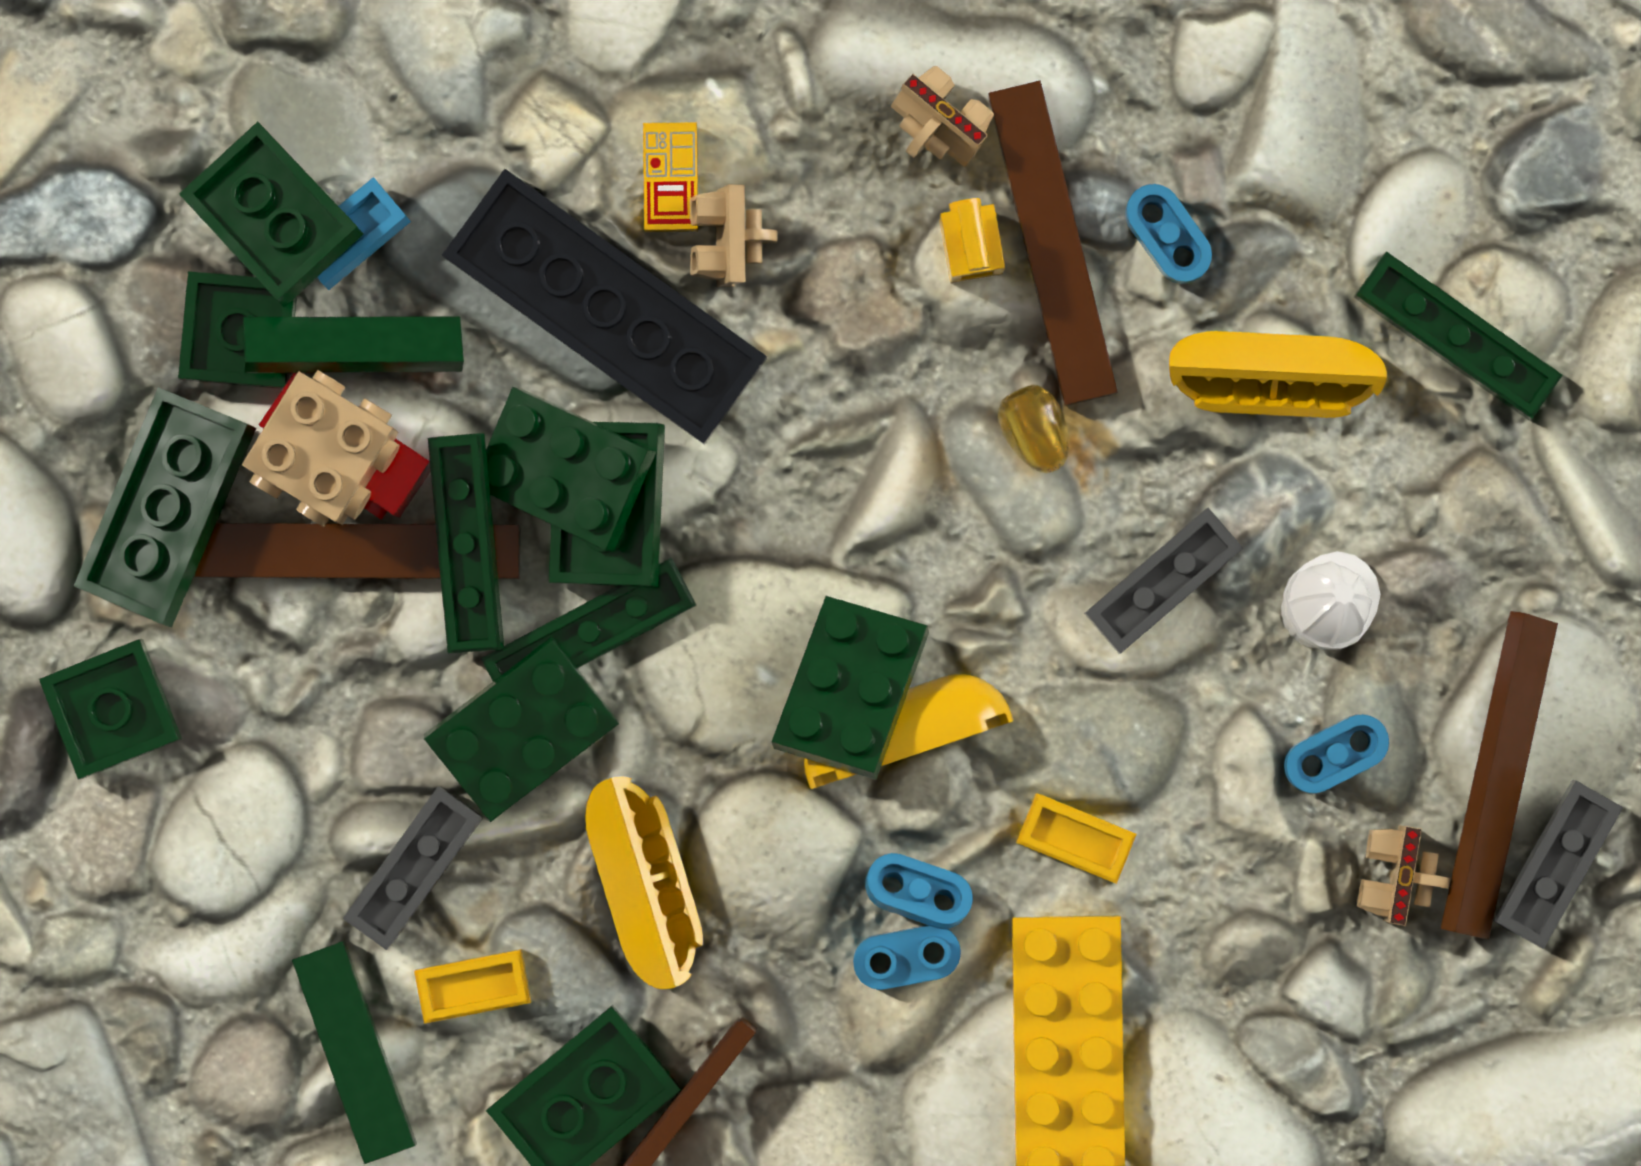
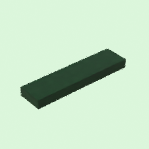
(1458, 336)
(352, 344)
(466, 543)
(603, 622)
(354, 1052)

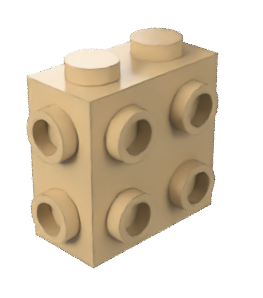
(322, 449)

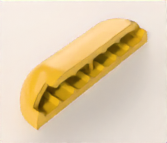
(1275, 373)
(931, 718)
(643, 881)

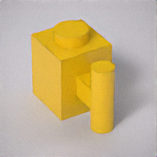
(971, 240)

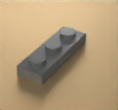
(1163, 580)
(1558, 864)
(413, 867)

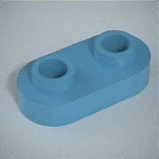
(1170, 233)
(1335, 753)
(919, 886)
(906, 955)

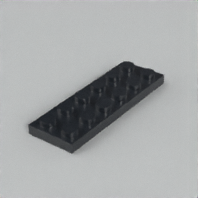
(604, 306)

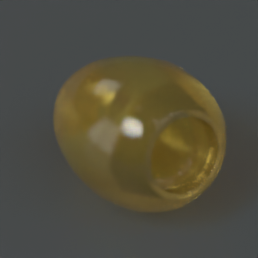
(1035, 428)

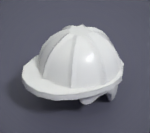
(1330, 601)

